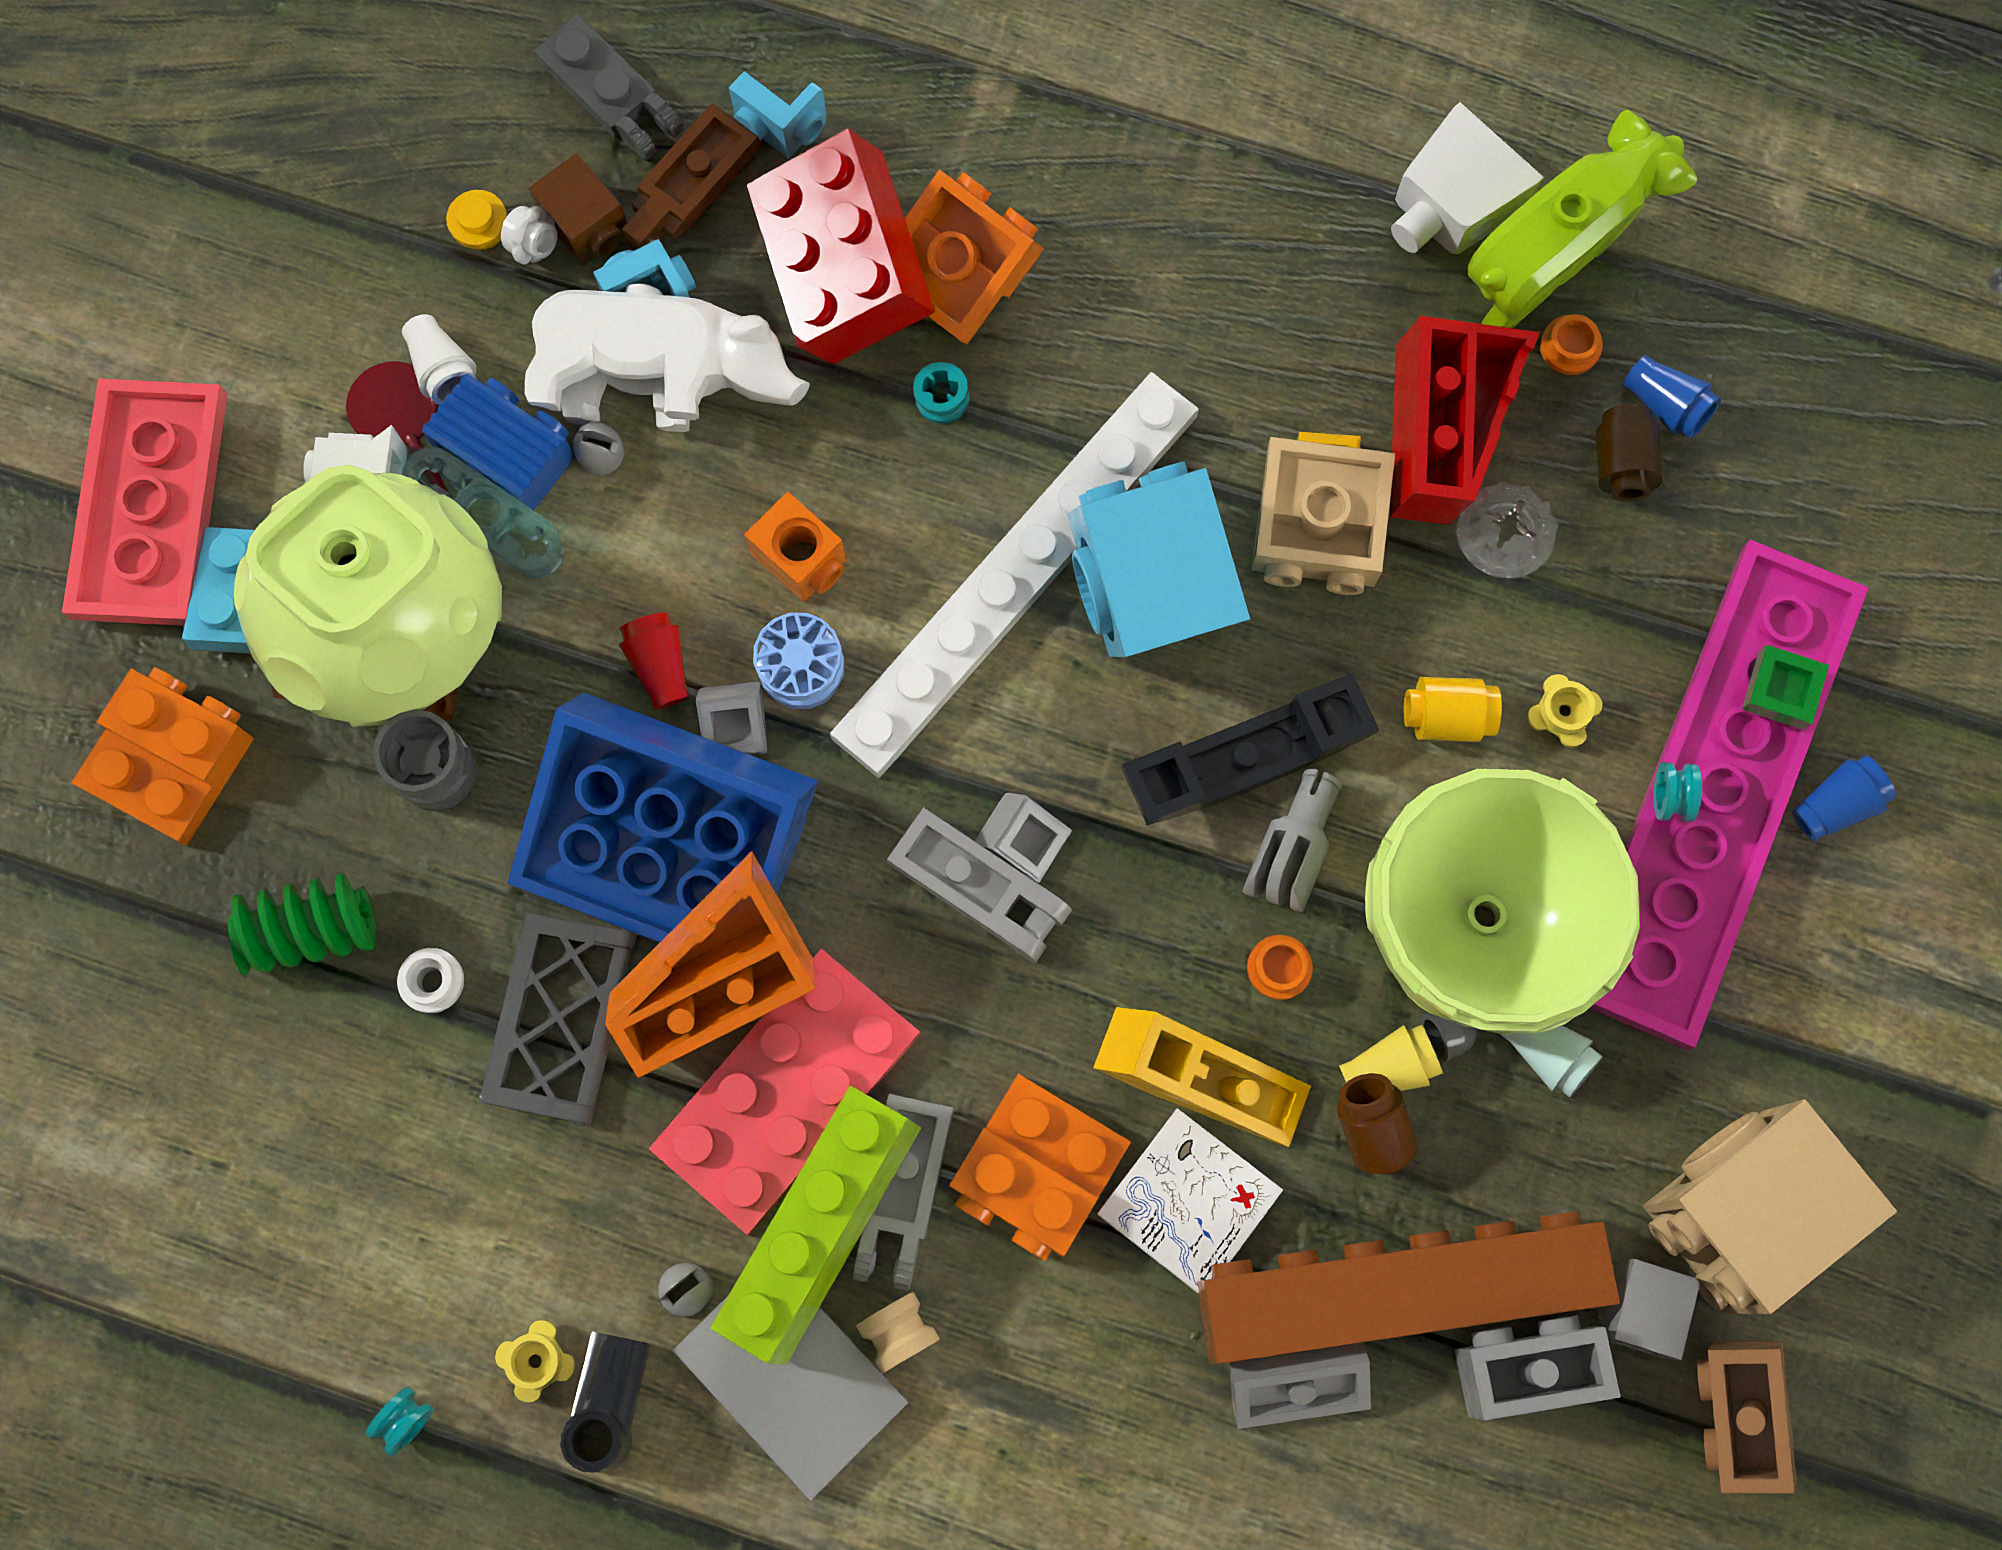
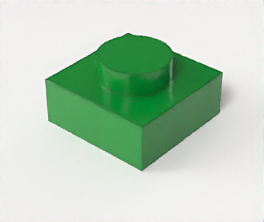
(1785, 687)

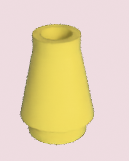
(1402, 1057)

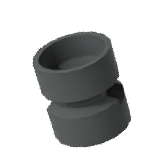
(425, 760)

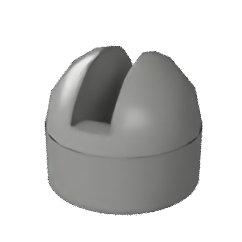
(596, 458)
(694, 1300)

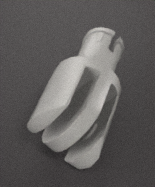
(1295, 845)

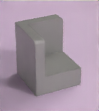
(1652, 1309)

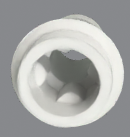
(435, 358)

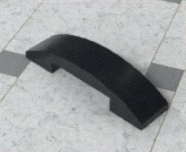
(1251, 752)

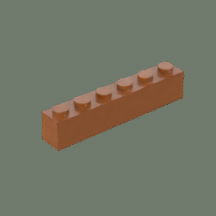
(1406, 1291)

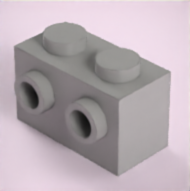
(1538, 1371)

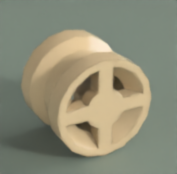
(897, 1332)

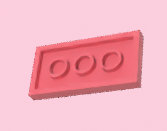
(144, 501)
(777, 1091)

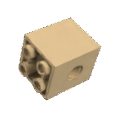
(1766, 1208)

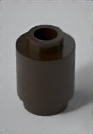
(1628, 453)

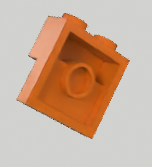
(968, 251)
(163, 753)
(1038, 1168)

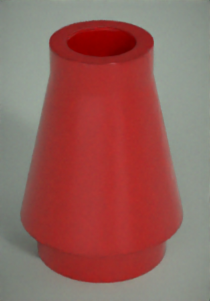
(656, 658)

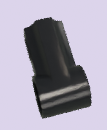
(606, 1394)

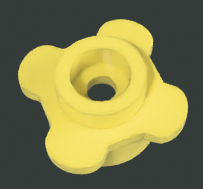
(1580, 701)
(516, 1355)

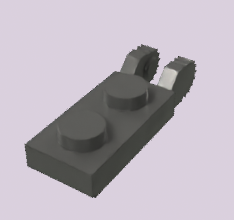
(605, 85)

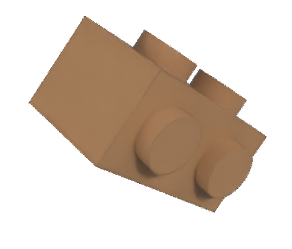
(1750, 1416)

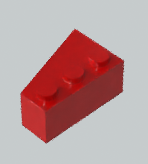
(1449, 411)

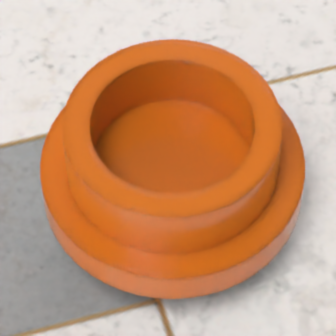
(1571, 344)
(1279, 967)

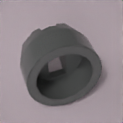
(1447, 1037)

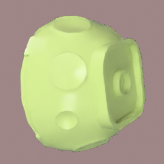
(388, 625)
(1544, 869)

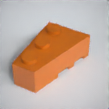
(711, 973)

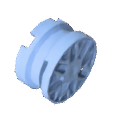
(799, 660)

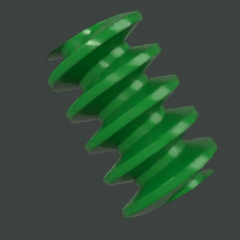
(300, 925)

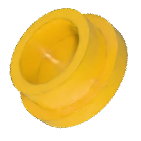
(476, 219)

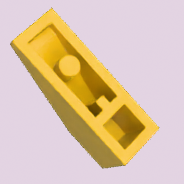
(1201, 1074)

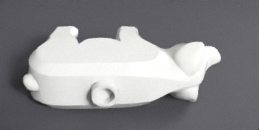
(650, 347)

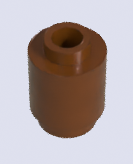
(1376, 1124)

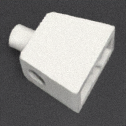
(1461, 186)

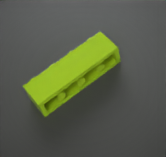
(815, 1228)

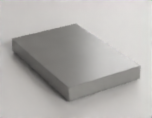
(800, 1413)

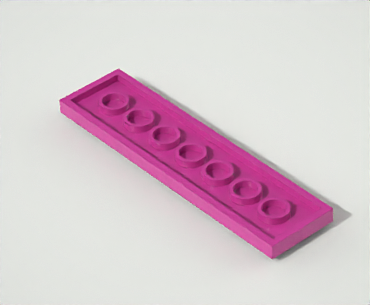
(1705, 871)

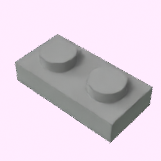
(1300, 1385)

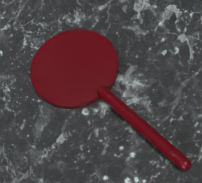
(388, 397)

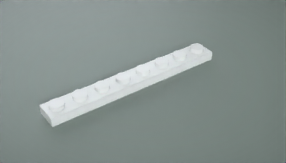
(1007, 580)

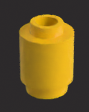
(1453, 709)

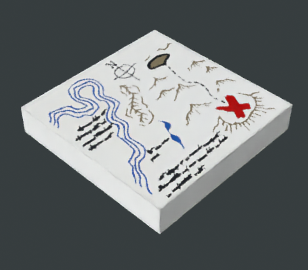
(1189, 1201)

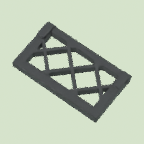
(521, 981)

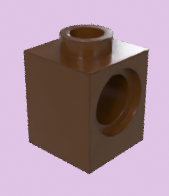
(583, 209)

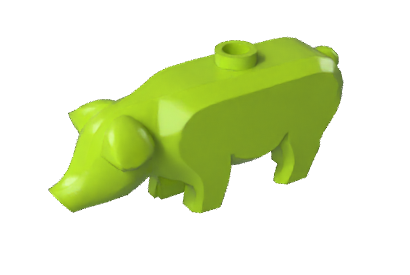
(1576, 218)

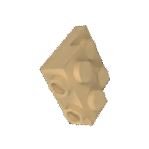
(1323, 515)

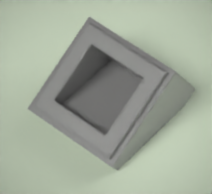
(733, 716)
(1023, 835)

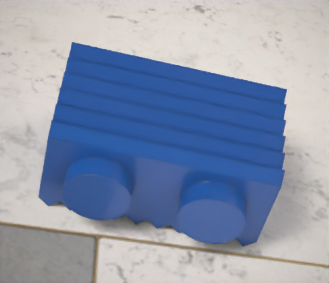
(500, 439)

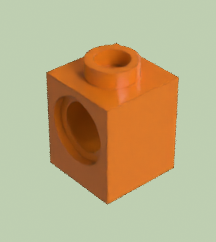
(792, 523)

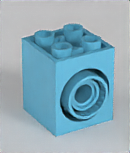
(1154, 561)

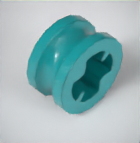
(956, 405)
(1677, 792)
(399, 1421)

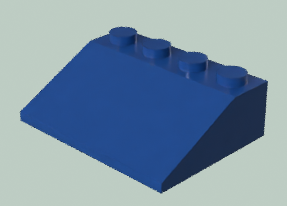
(650, 817)

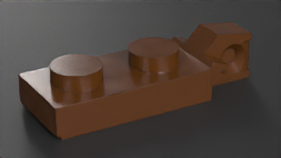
(690, 177)

